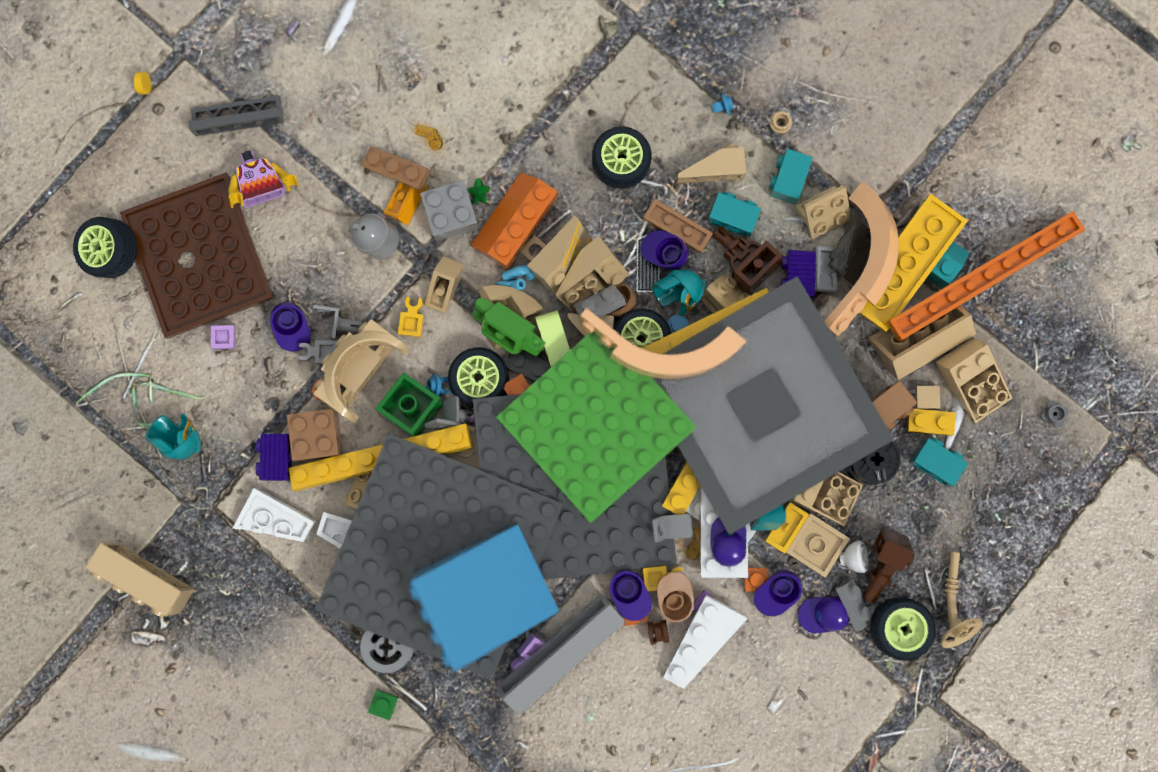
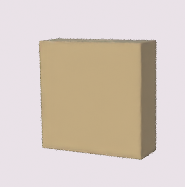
(927, 397)

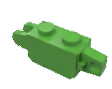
(507, 328)

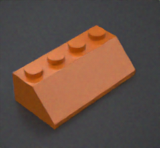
(515, 220)

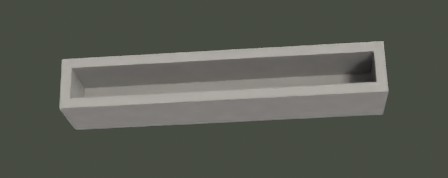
(560, 654)

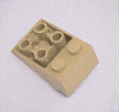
(590, 273)
(974, 378)
(831, 498)

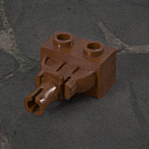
(748, 259)
(892, 553)

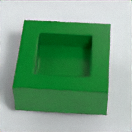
(383, 704)

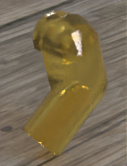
(432, 134)
(693, 550)

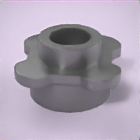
(1057, 420)

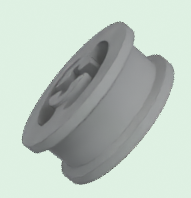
(369, 644)

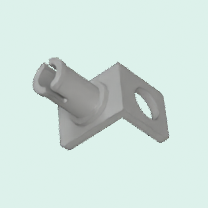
(340, 324)
(451, 415)
(672, 527)

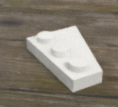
(273, 517)

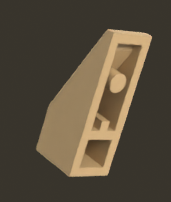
(720, 166)

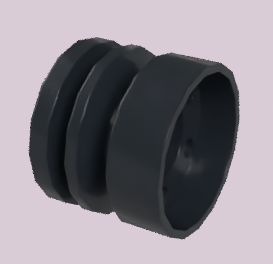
(875, 473)

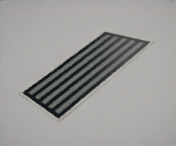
(646, 272)

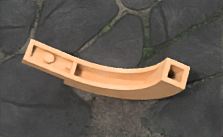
(880, 263)
(663, 365)

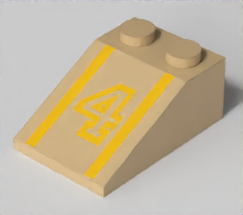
(559, 254)

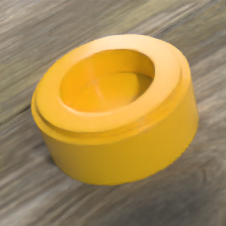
(142, 83)

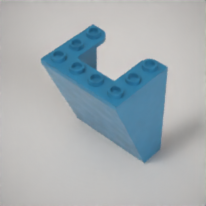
(482, 596)

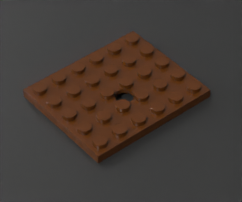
(226, 264)

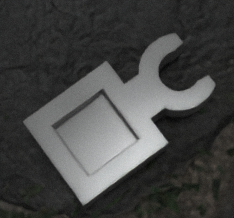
(320, 351)

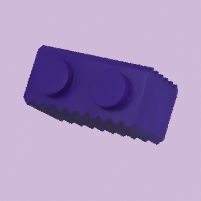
(800, 265)
(274, 457)

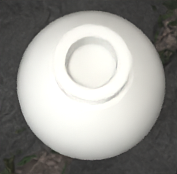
(855, 557)

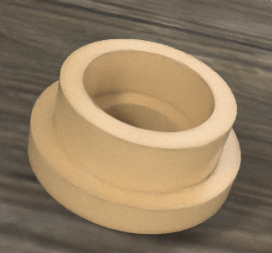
(785, 117)

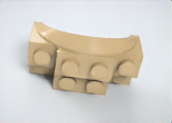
(355, 365)

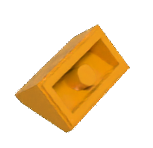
(403, 203)

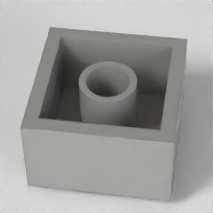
(449, 211)

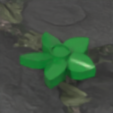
(479, 191)

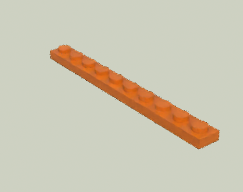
(985, 276)

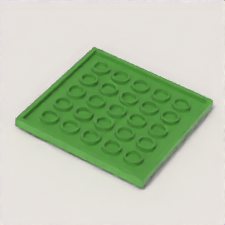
(595, 425)

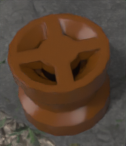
(660, 632)

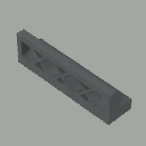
(238, 120)

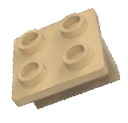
(825, 211)
(722, 293)

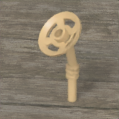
(959, 630)

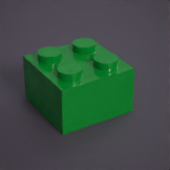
(409, 406)

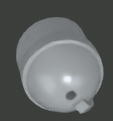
(377, 239)

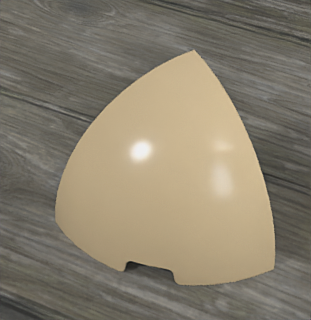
(515, 300)

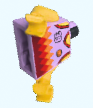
(258, 181)

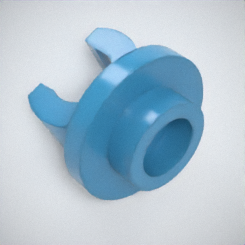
(722, 105)
(434, 385)

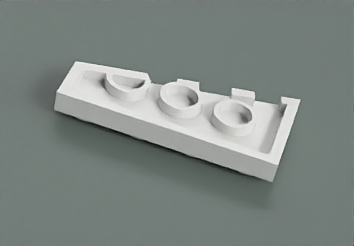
(706, 635)

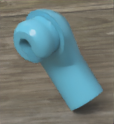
(518, 271)
(518, 284)

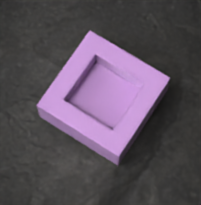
(223, 337)

